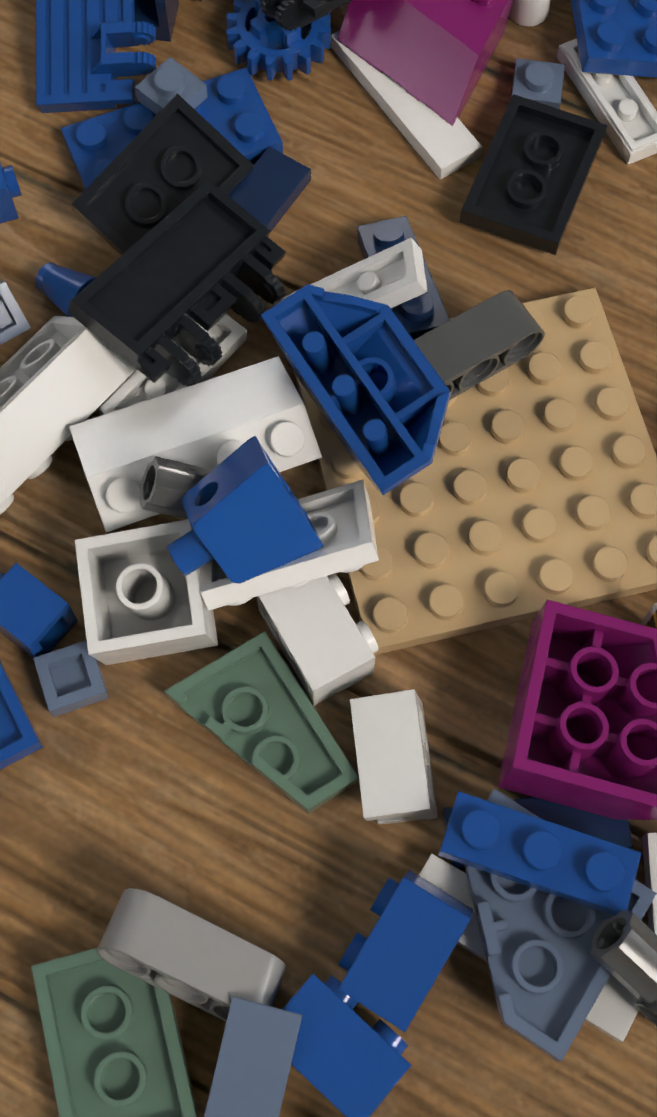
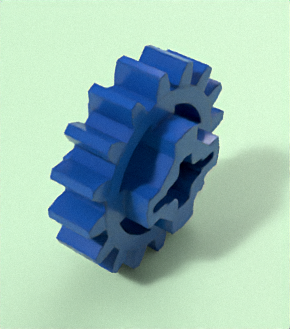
(271, 46)

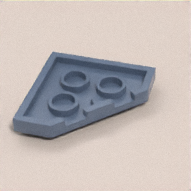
(541, 953)

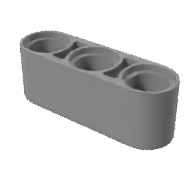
(187, 955)

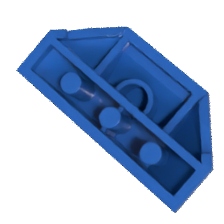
(364, 380)

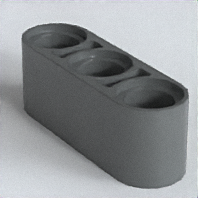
(481, 342)

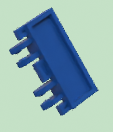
(79, 54)

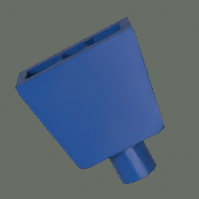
(244, 519)

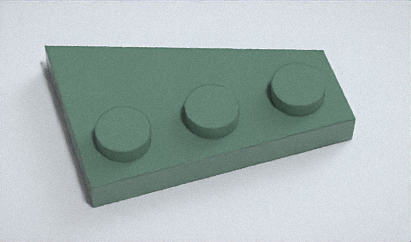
(267, 721)

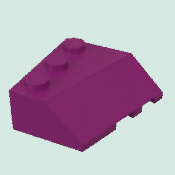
(427, 45)
(586, 715)

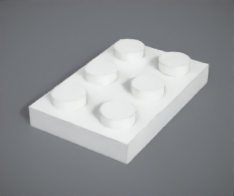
(349, 541)

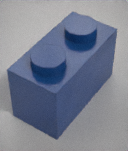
(405, 949)
(341, 1052)

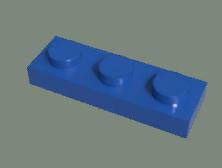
(540, 854)

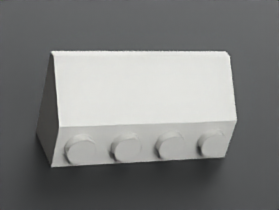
(44, 390)
(192, 427)

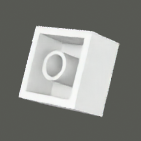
(139, 598)

